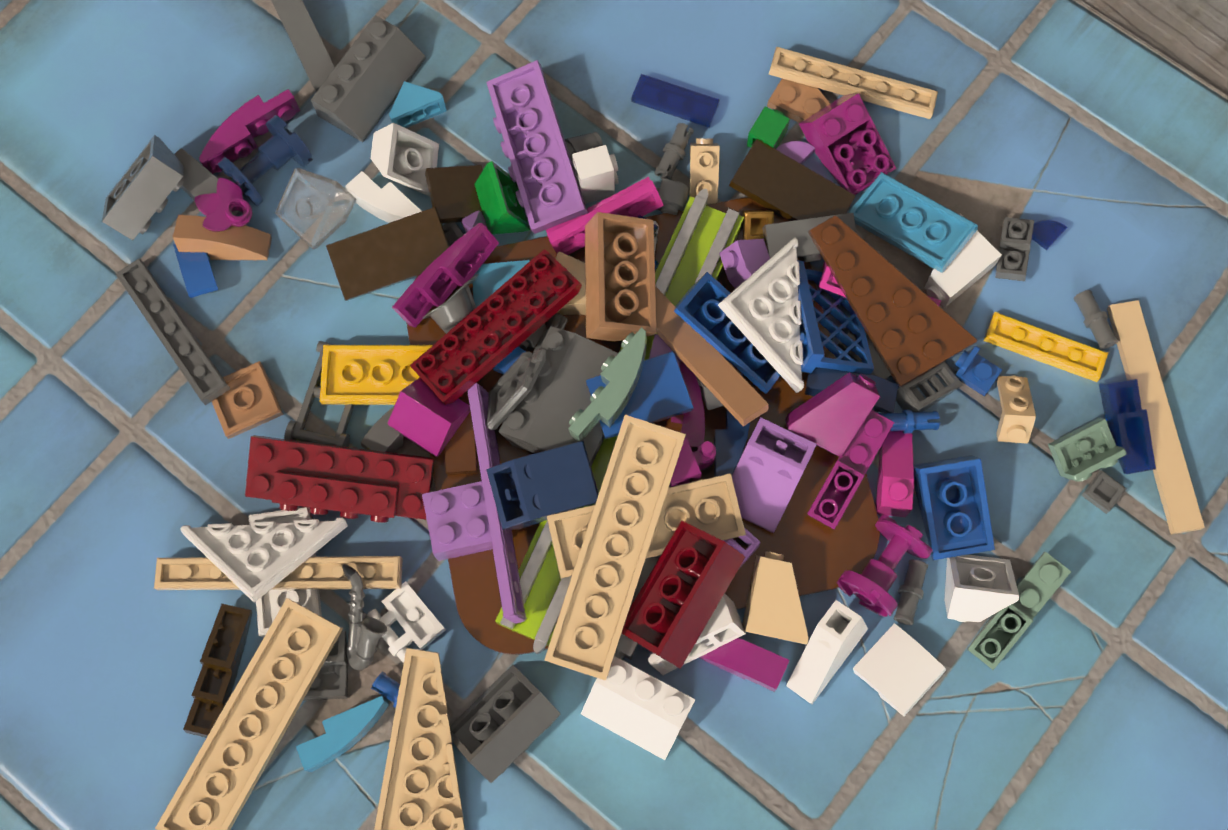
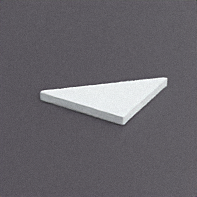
(770, 313)
(262, 552)

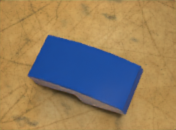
(196, 272)

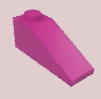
(895, 475)

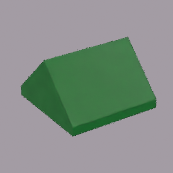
(499, 201)

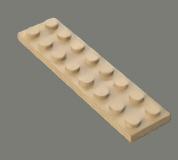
(615, 547)
(252, 721)

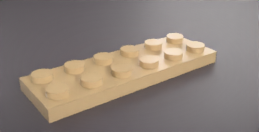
(703, 504)

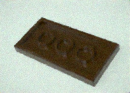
(788, 185)
(388, 253)

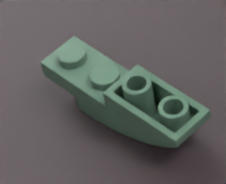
(621, 379)
(1010, 623)

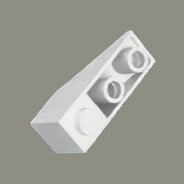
(826, 651)

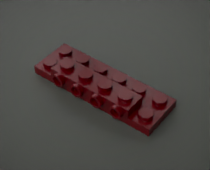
(338, 479)

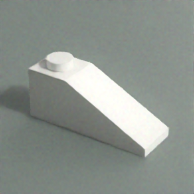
(719, 630)

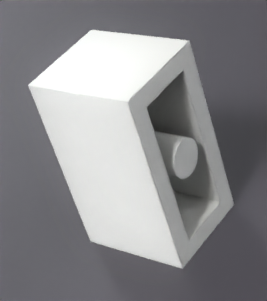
(596, 173)

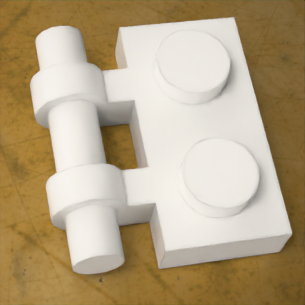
(413, 616)

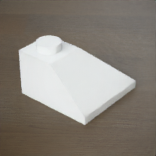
(404, 156)
(978, 587)

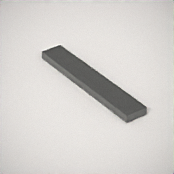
(172, 331)

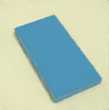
(912, 222)

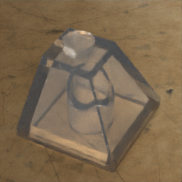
(314, 206)

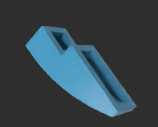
(341, 734)

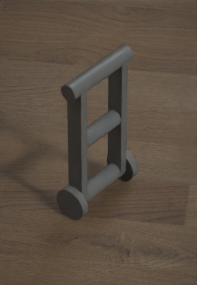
(295, 429)

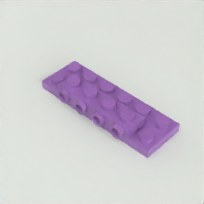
(535, 148)

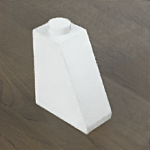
(967, 267)

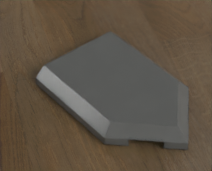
(513, 386)

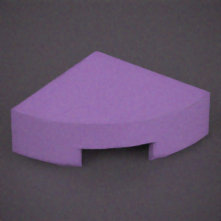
(797, 150)

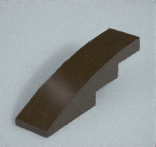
(219, 668)

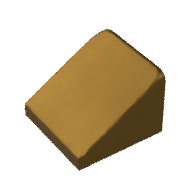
(754, 222)

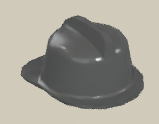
(455, 308)

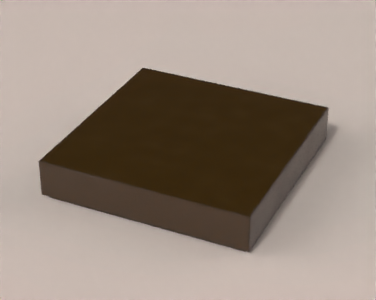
(454, 191)

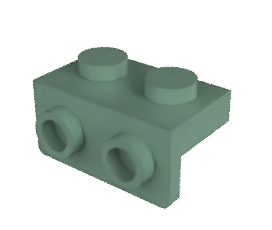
(1085, 450)

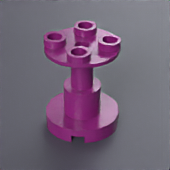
(879, 574)

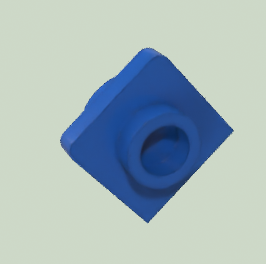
(976, 371)

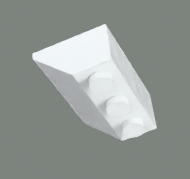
(638, 707)

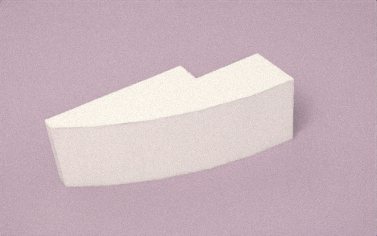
(384, 203)

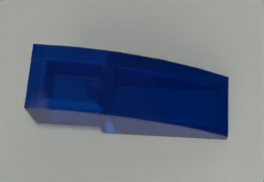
(1128, 424)

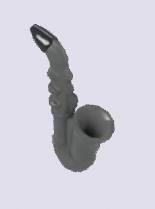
(363, 632)

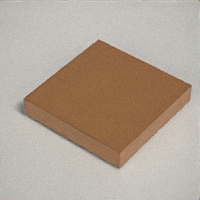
(247, 402)

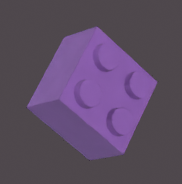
(457, 521)

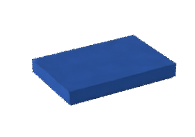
(657, 396)

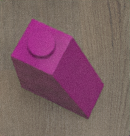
(835, 413)

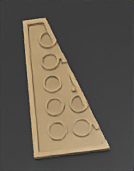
(420, 766)

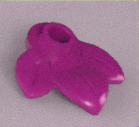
(220, 205)

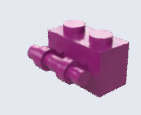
(691, 463)

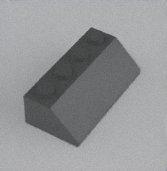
(367, 79)

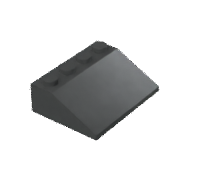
(558, 393)

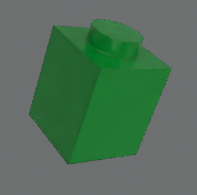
(769, 128)

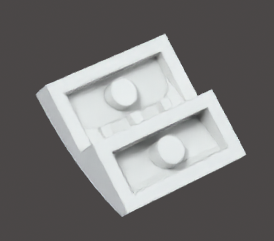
(899, 669)

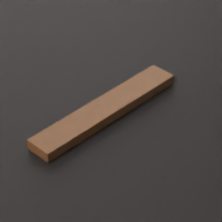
(707, 363)

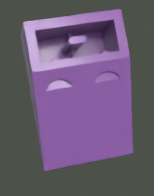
(770, 473)

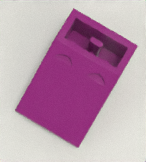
(848, 143)

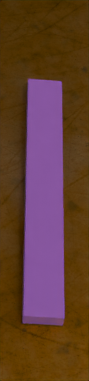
(501, 539)

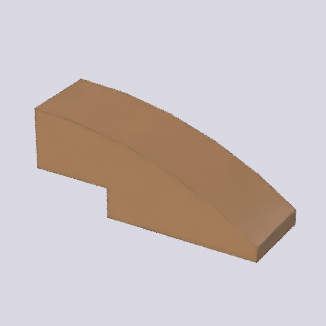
(231, 244)

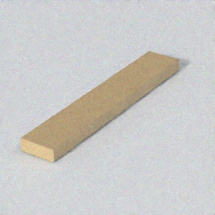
(849, 80)

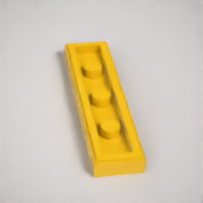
(1046, 346)

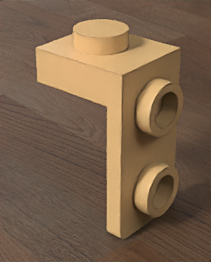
(704, 168)
(1017, 410)

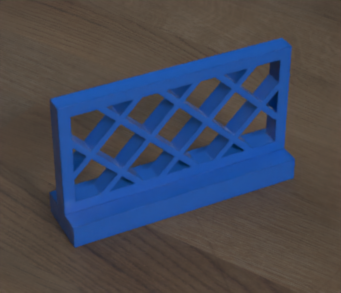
(814, 340)

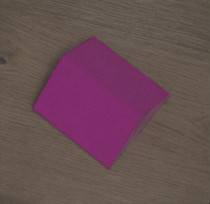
(426, 418)

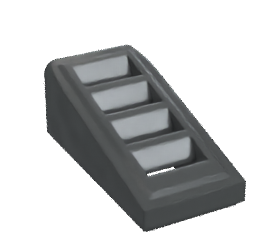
(910, 398)

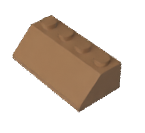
(619, 276)

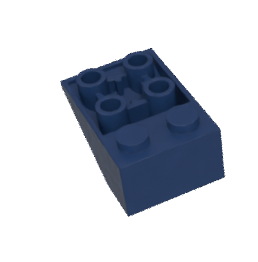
(542, 485)

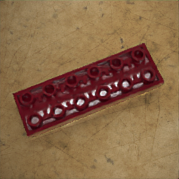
(496, 327)

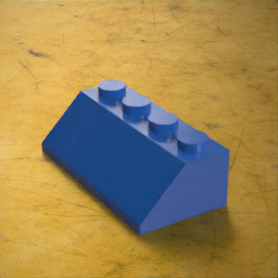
(702, 313)

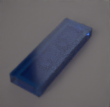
(675, 100)

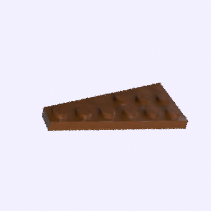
(897, 316)

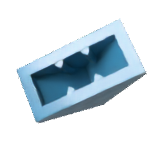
(416, 105)

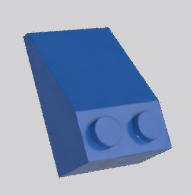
(954, 506)

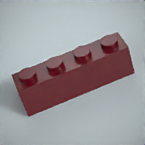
(681, 593)

